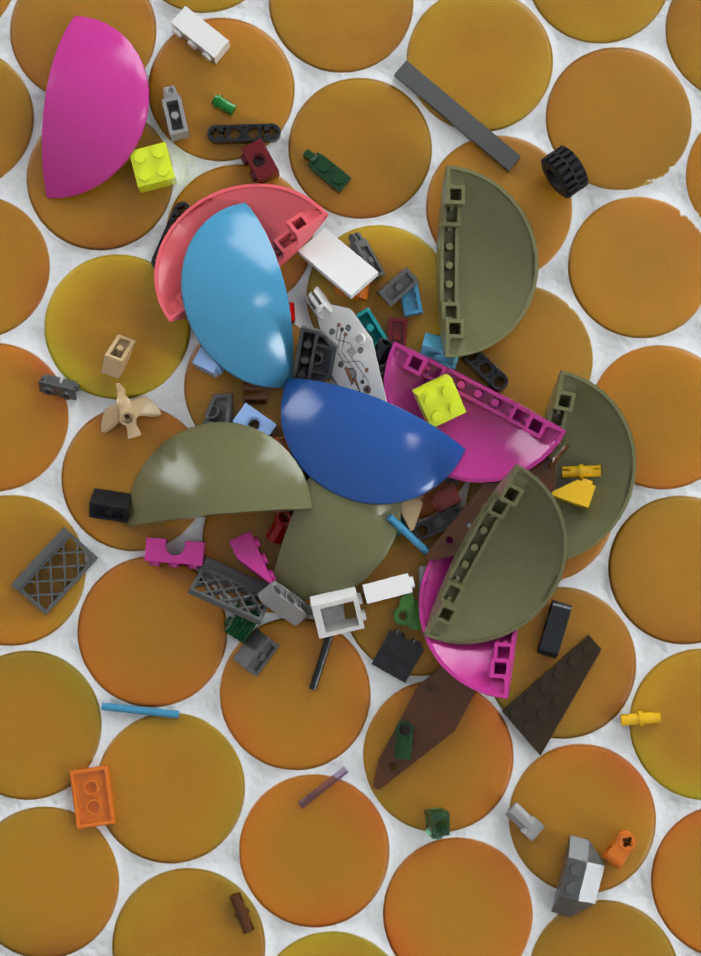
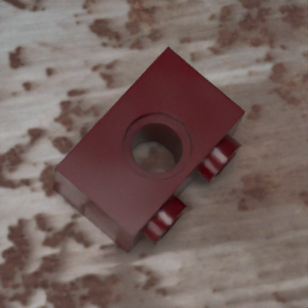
(258, 151)

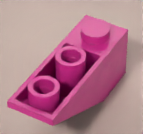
(248, 554)

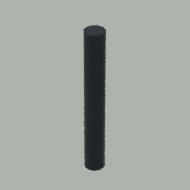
(320, 663)

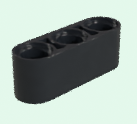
(488, 378)
(430, 526)
(554, 629)

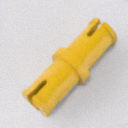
(581, 471)
(640, 718)

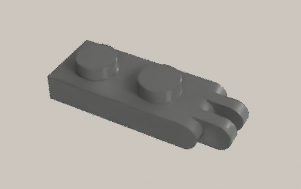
(362, 248)

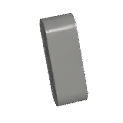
(285, 603)

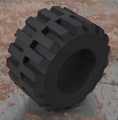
(564, 171)

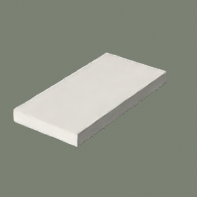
(338, 263)

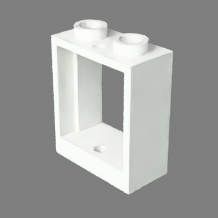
(388, 588)
(334, 598)

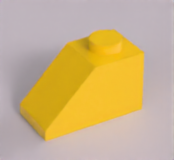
(576, 493)

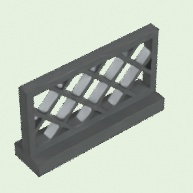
(45, 556)
(237, 582)

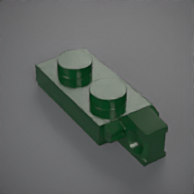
(327, 170)

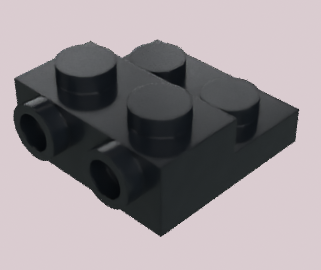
(398, 655)

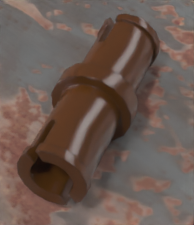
(241, 912)

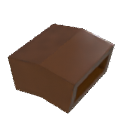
(254, 394)

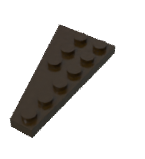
(546, 700)

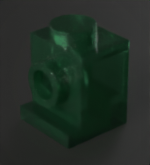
(442, 827)

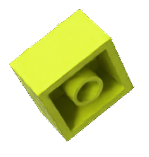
(153, 167)
(439, 400)

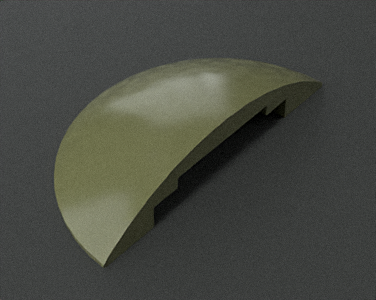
(482, 263)
(595, 437)
(217, 473)
(333, 543)
(503, 564)

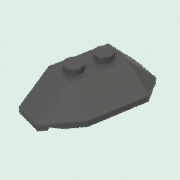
(314, 355)
(578, 878)

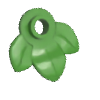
(411, 609)

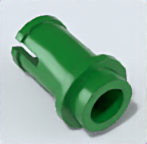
(223, 104)

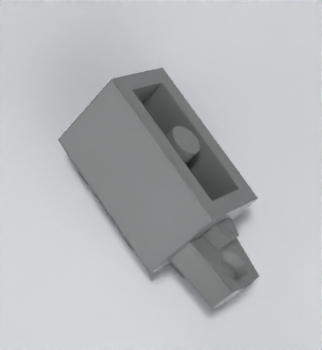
(175, 114)

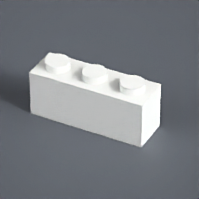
(200, 35)

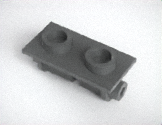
(50, 385)

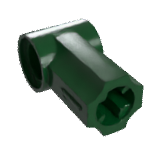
(404, 743)

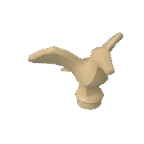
(127, 411)

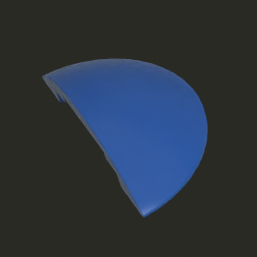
(363, 444)

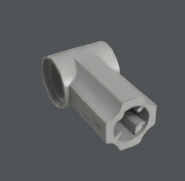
(528, 824)

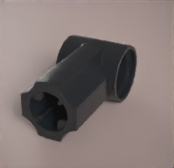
(382, 351)

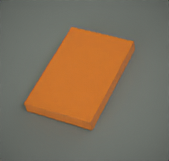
(92, 796)

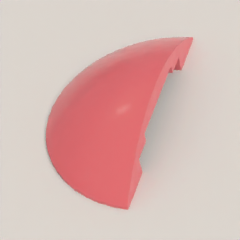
(284, 214)

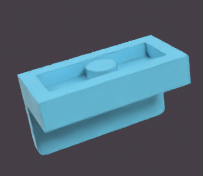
(433, 349)

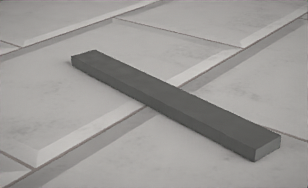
(457, 116)

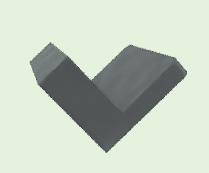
(397, 286)
(256, 652)

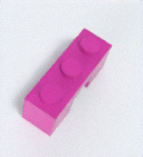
(157, 552)

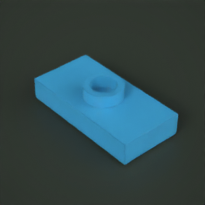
(412, 303)

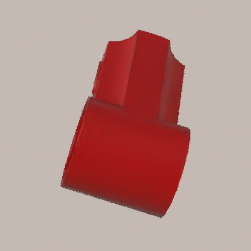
(278, 528)

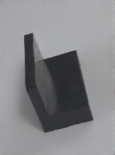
(109, 505)

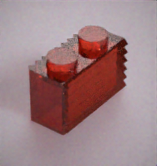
(445, 499)

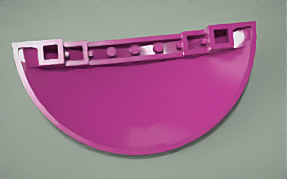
(91, 108)
(492, 430)
(480, 666)

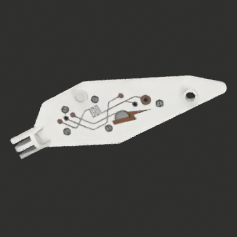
(355, 356)

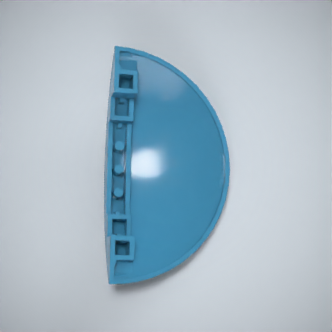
(238, 298)

